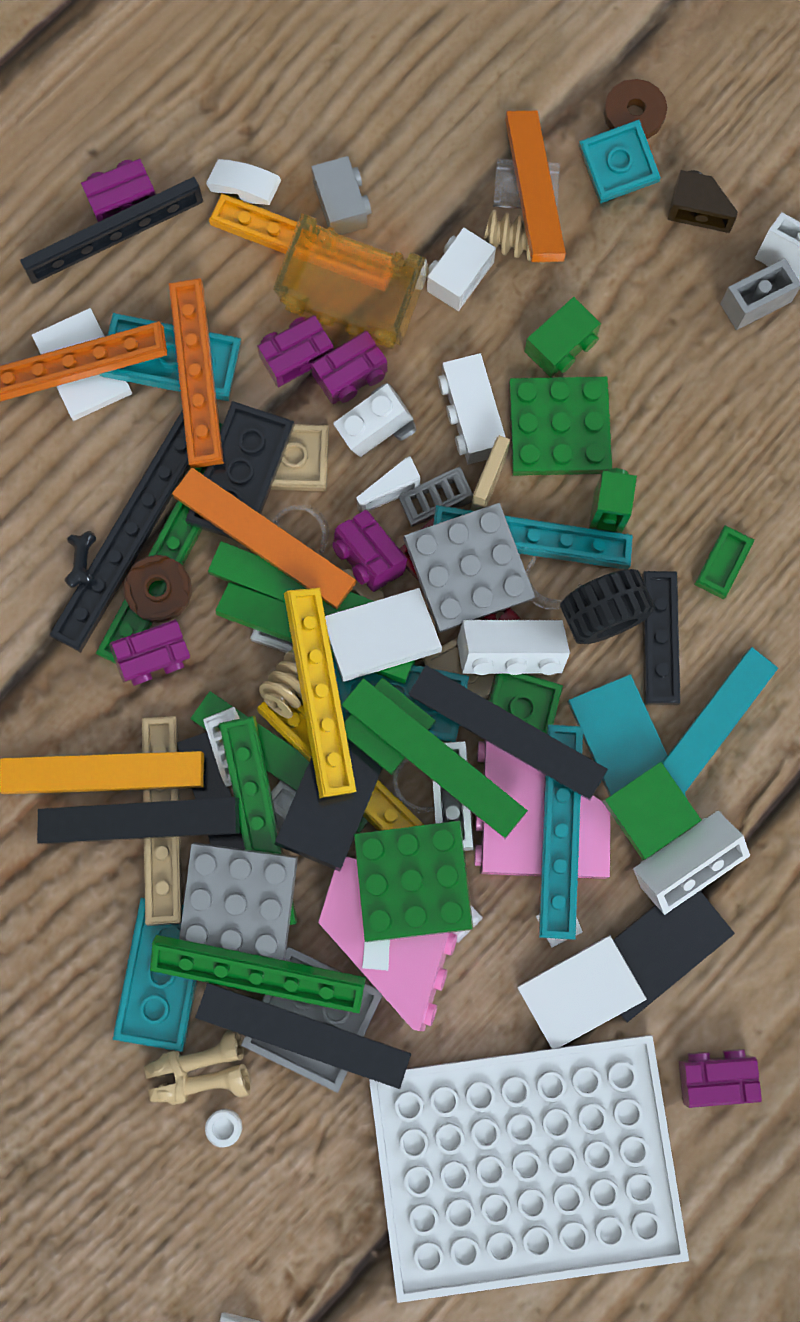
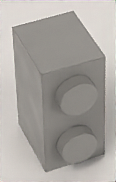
(340, 196)
(760, 294)

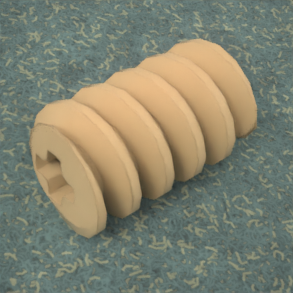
(507, 235)
(282, 687)

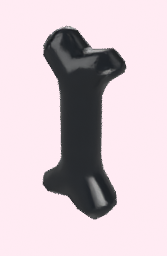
(79, 572)

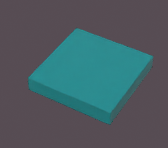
(619, 161)

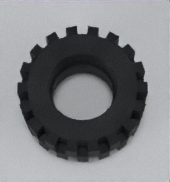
(607, 606)

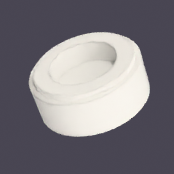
(223, 1128)

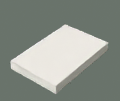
(86, 394)
(382, 634)
(581, 992)

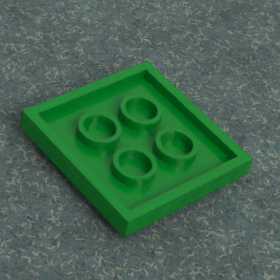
(560, 426)
(413, 881)

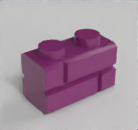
(117, 189)
(293, 350)
(350, 368)
(369, 551)
(149, 652)
(719, 1080)

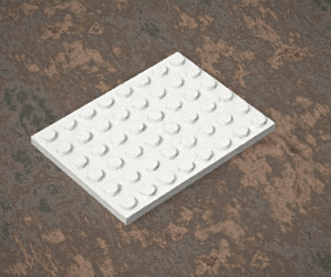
(527, 1169)

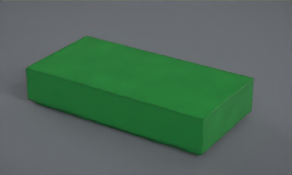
(724, 562)

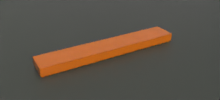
(535, 187)
(82, 360)
(196, 373)
(263, 537)

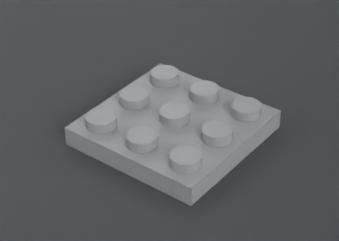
(468, 567)
(239, 899)
(353, 1022)

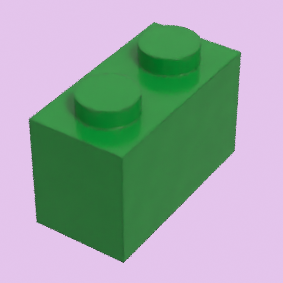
(562, 338)
(613, 500)

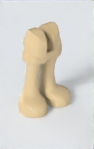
(233, 1078)

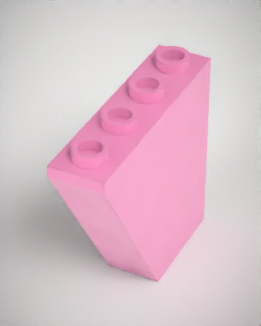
(522, 849)
(413, 961)

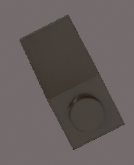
(701, 203)

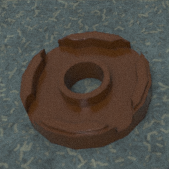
(640, 94)
(169, 604)

